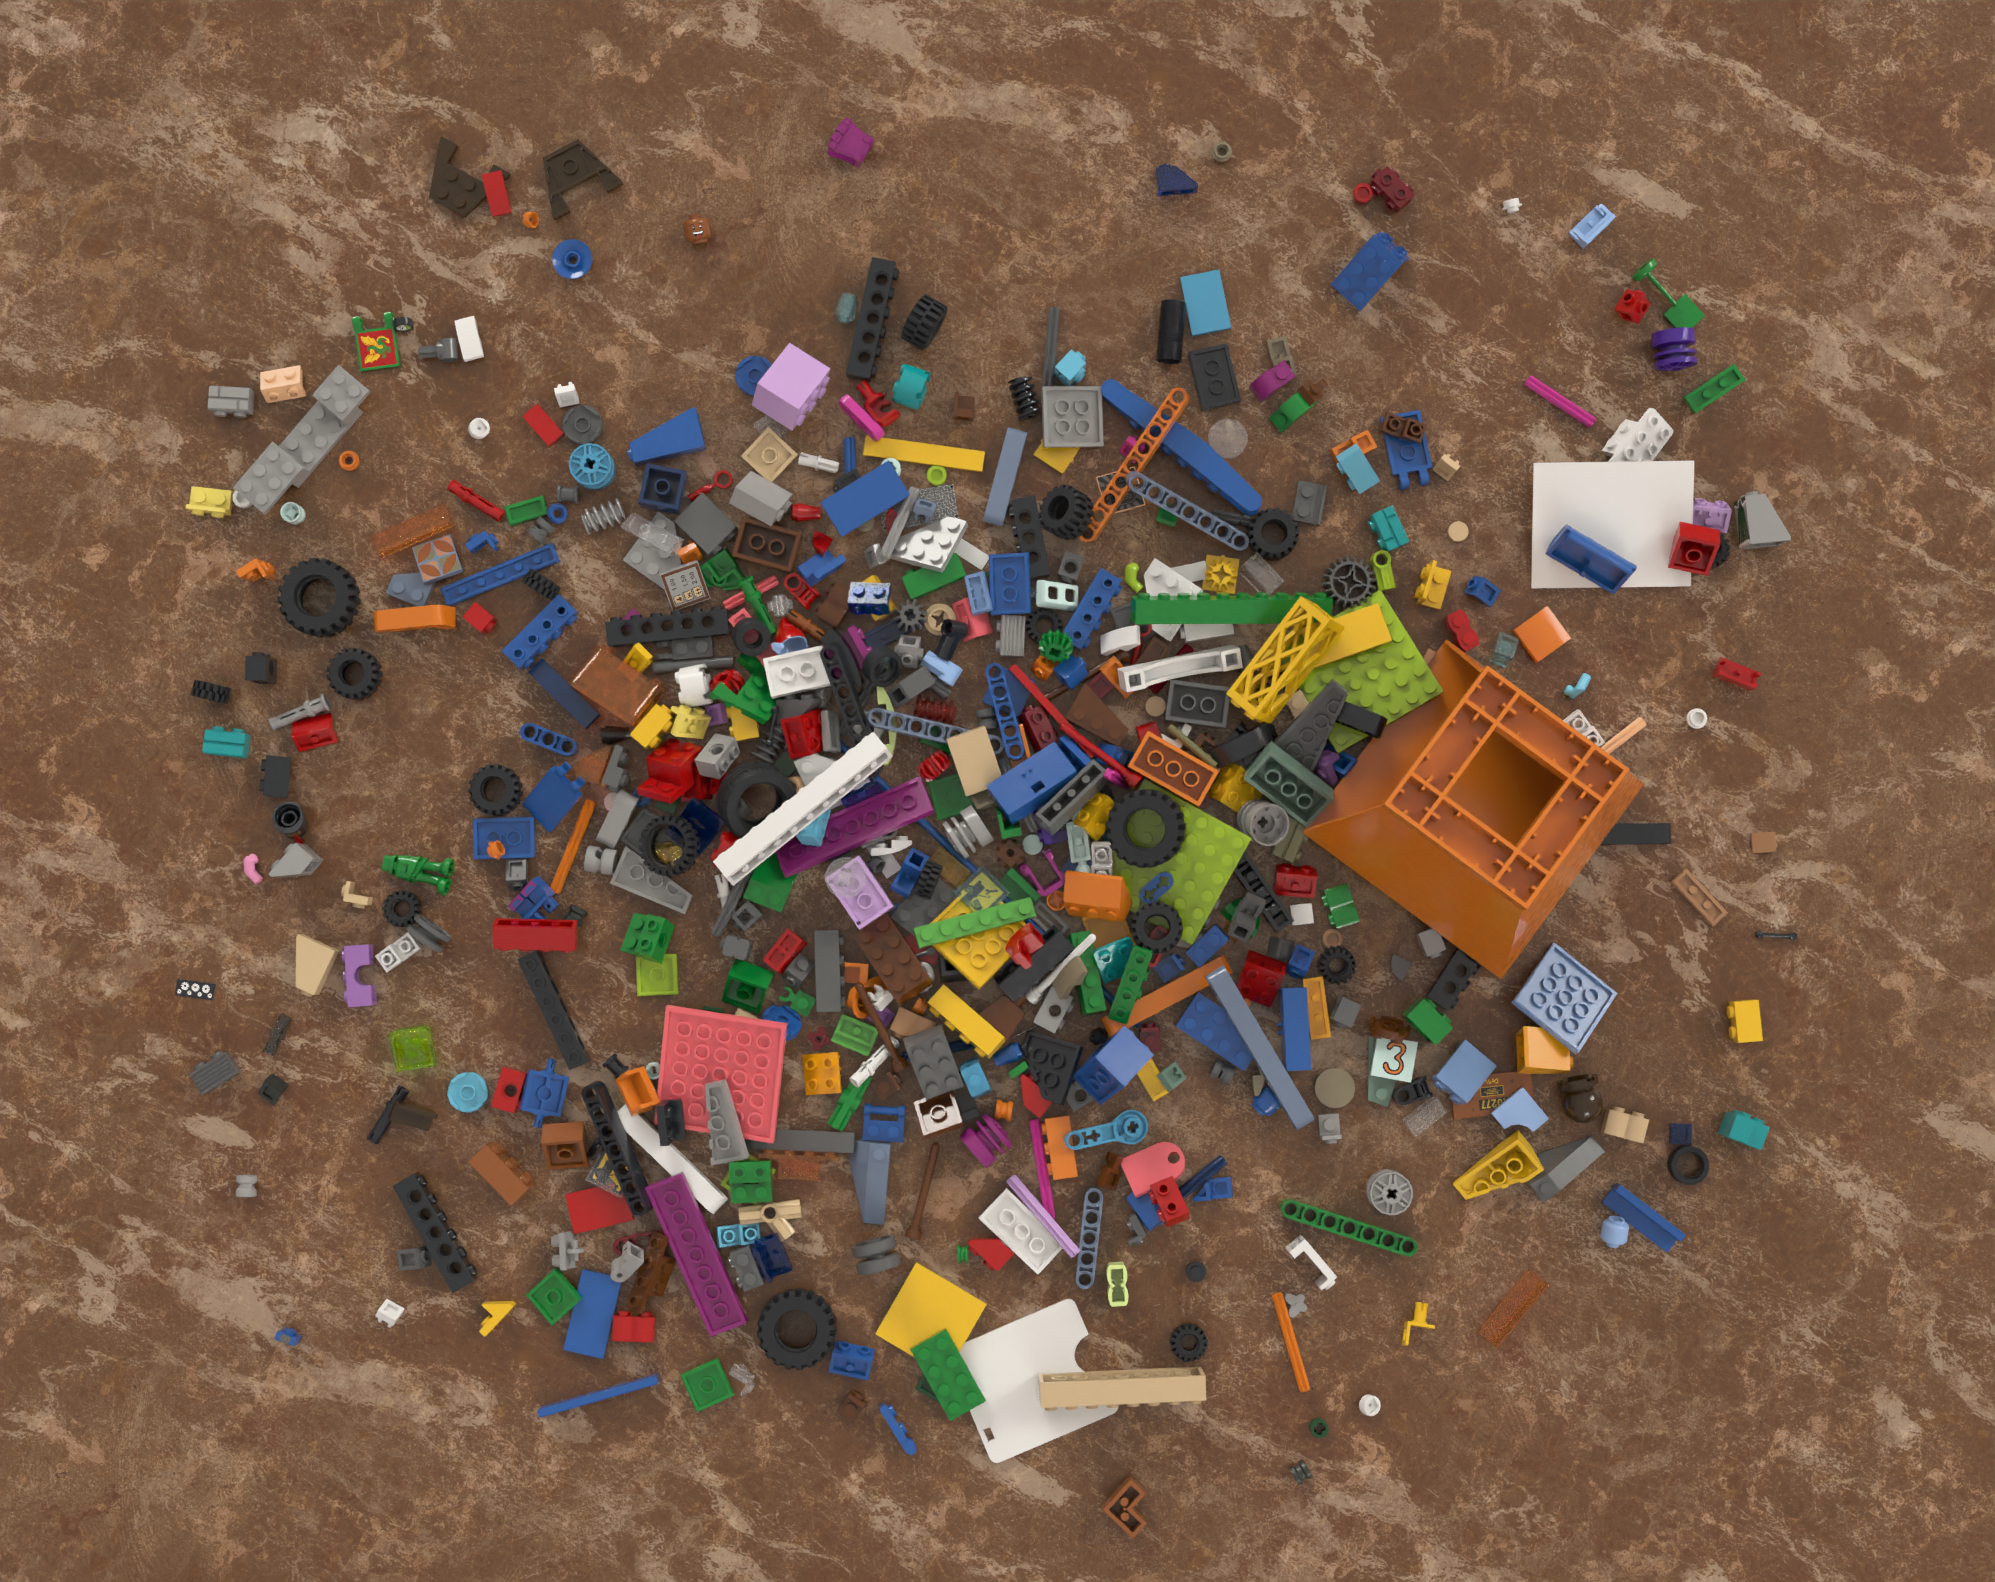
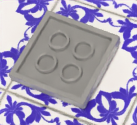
(1072, 416)

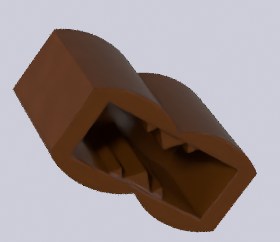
(835, 607)

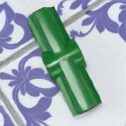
(847, 1104)

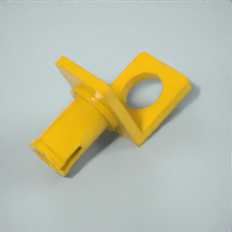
(1419, 1321)

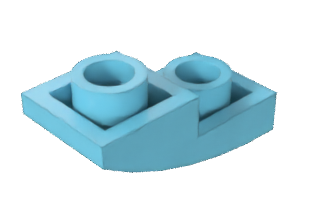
(737, 1234)

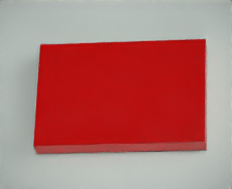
(596, 1209)

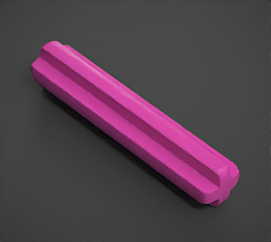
(1116, 778)

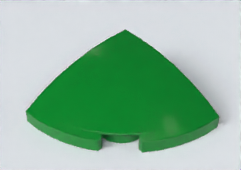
(722, 571)

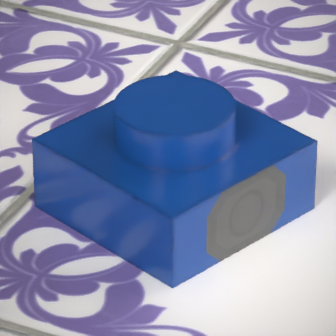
(288, 1336)

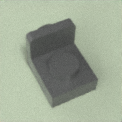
(517, 873)
(1135, 1226)
(413, 1258)

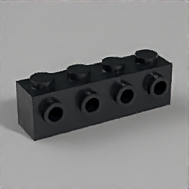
(1016, 980)

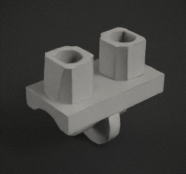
(567, 1250)

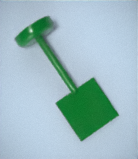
(1682, 312)

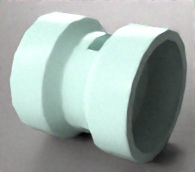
(289, 514)

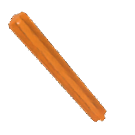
(572, 846)
(1290, 1341)

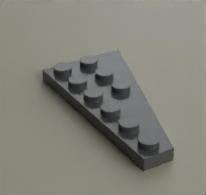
(1309, 731)

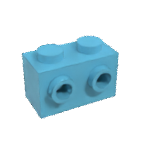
(1071, 368)
(1357, 468)
(815, 831)

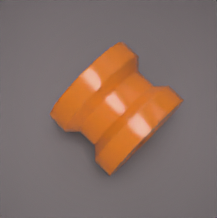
(1003, 1110)

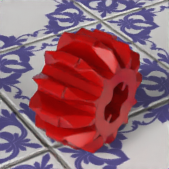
(730, 679)
(933, 765)

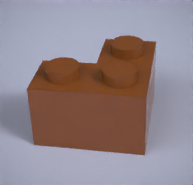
(1121, 1506)

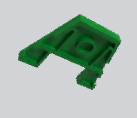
(754, 696)

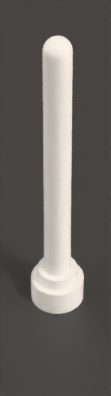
(1035, 993)

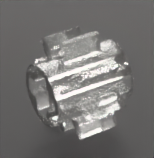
(780, 605)

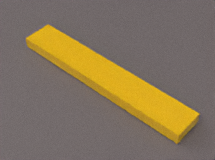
(925, 454)

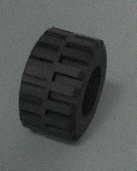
(924, 322)
(1277, 517)
(1076, 518)
(338, 669)
(479, 783)
(1162, 910)

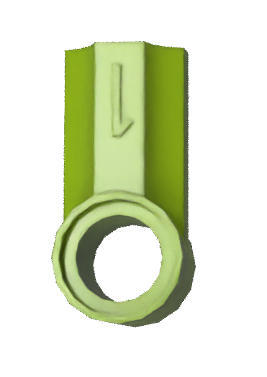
(1383, 573)

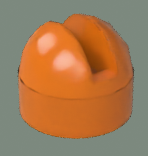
(534, 219)

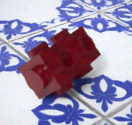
(1391, 189)
(1038, 727)

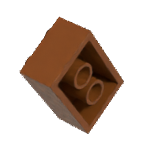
(502, 1172)

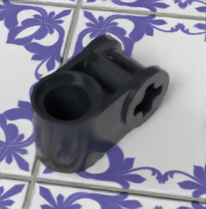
(1415, 1091)

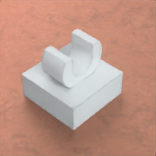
(566, 395)
(880, 998)
(389, 1312)

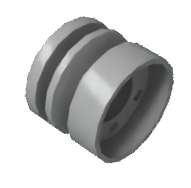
(1272, 824)
(967, 832)
(1377, 1192)

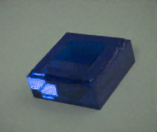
(1680, 1133)

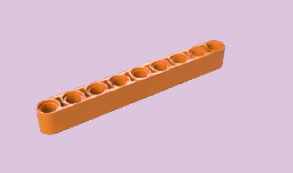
(1142, 459)

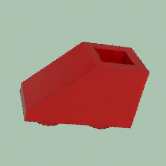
(1032, 1097)
(992, 1250)

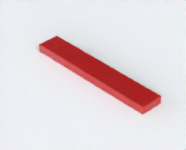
(1042, 700)

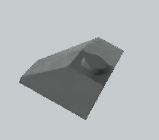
(1562, 1166)

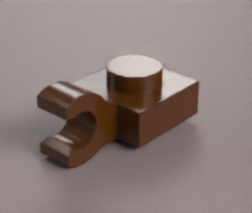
(1312, 392)
(1110, 1174)

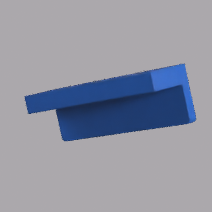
(1642, 1217)

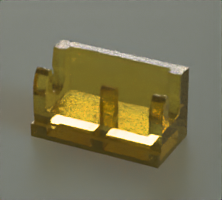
(952, 869)

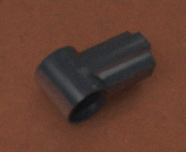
(952, 632)

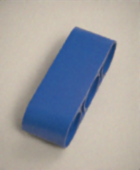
(540, 735)

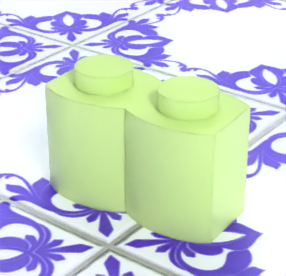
(1117, 1278)

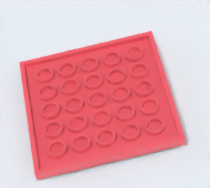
(718, 1047)

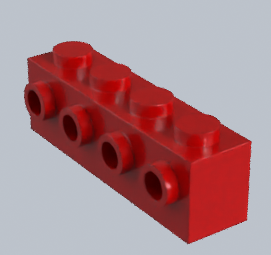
(535, 935)

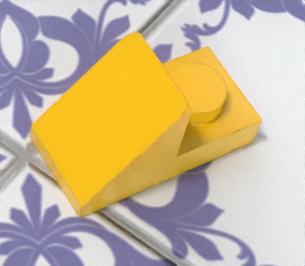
(639, 658)
(498, 1310)

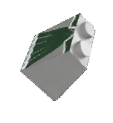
(1758, 522)

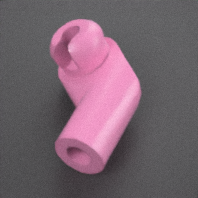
(249, 868)

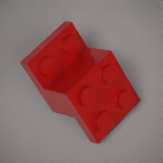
(669, 771)

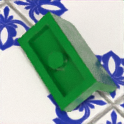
(1006, 829)
(1018, 887)

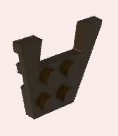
(570, 168)
(454, 187)

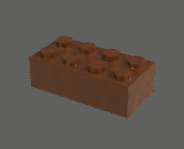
(893, 959)

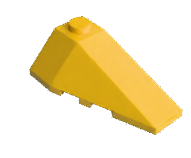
(1504, 1165)

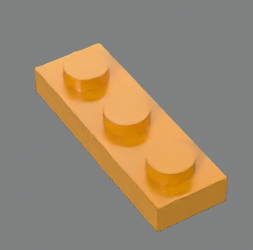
(1317, 1008)

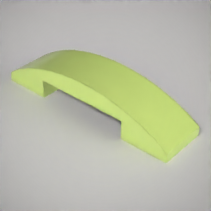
(884, 700)

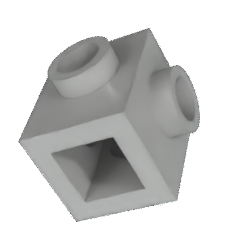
(909, 650)

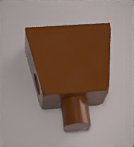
(1004, 1014)

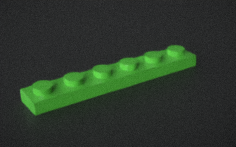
(974, 922)

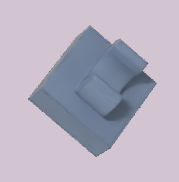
(924, 508)

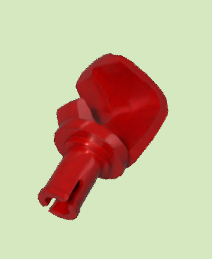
(875, 403)

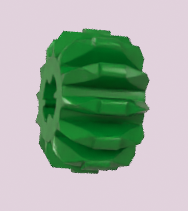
(1055, 646)

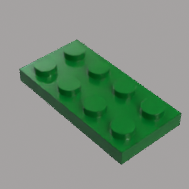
(948, 1374)

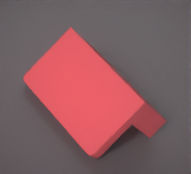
(977, 625)

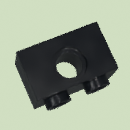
(260, 668)

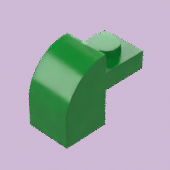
(1290, 412)

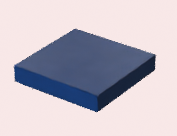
(1017, 692)

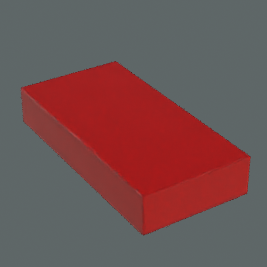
(543, 425)

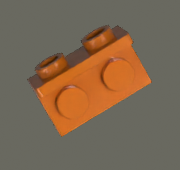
(256, 570)

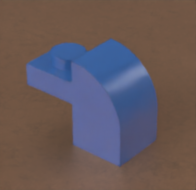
(909, 873)

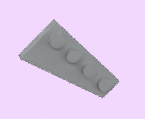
(637, 878)
(725, 1130)

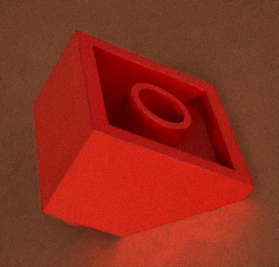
(1694, 548)

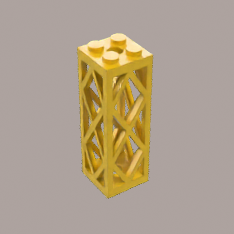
(1270, 705)

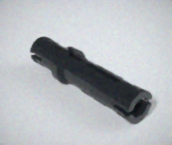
(383, 1121)

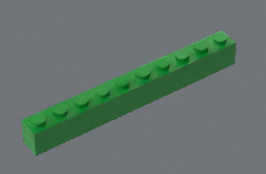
(1220, 608)

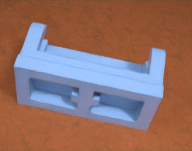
(1591, 225)

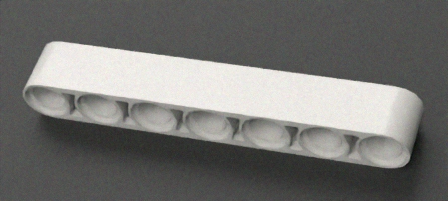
(672, 1159)

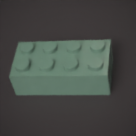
(1289, 784)

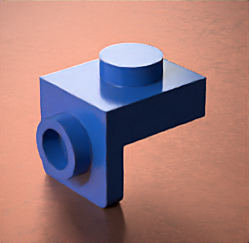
(478, 541)

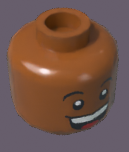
(697, 229)

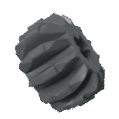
(903, 618)

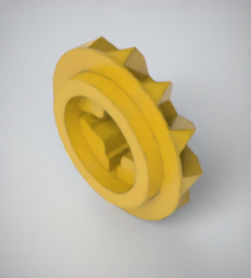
(1213, 580)

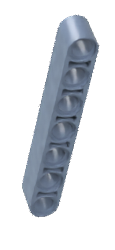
(1194, 517)
(925, 726)

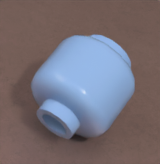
(1614, 1231)

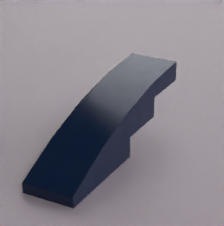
(564, 693)

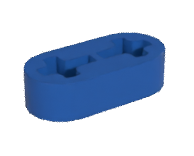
(1160, 891)

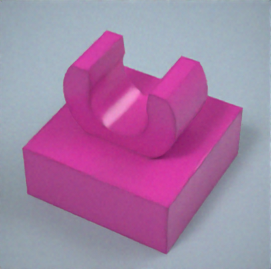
(1128, 445)

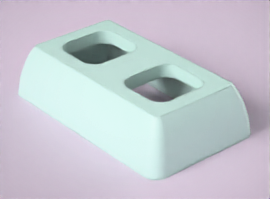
(1060, 603)

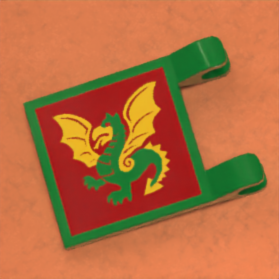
(377, 346)

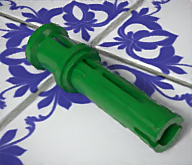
(753, 597)

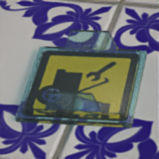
(981, 890)

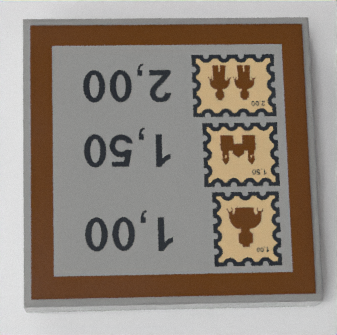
(684, 585)

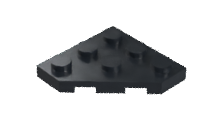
(1051, 1064)

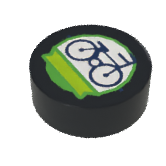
(403, 324)

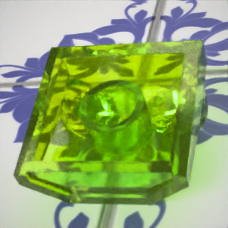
(412, 1048)

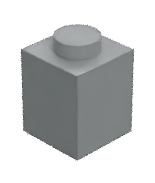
(1430, 943)

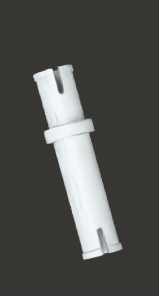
(868, 1068)

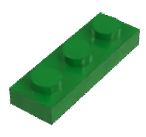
(1714, 389)

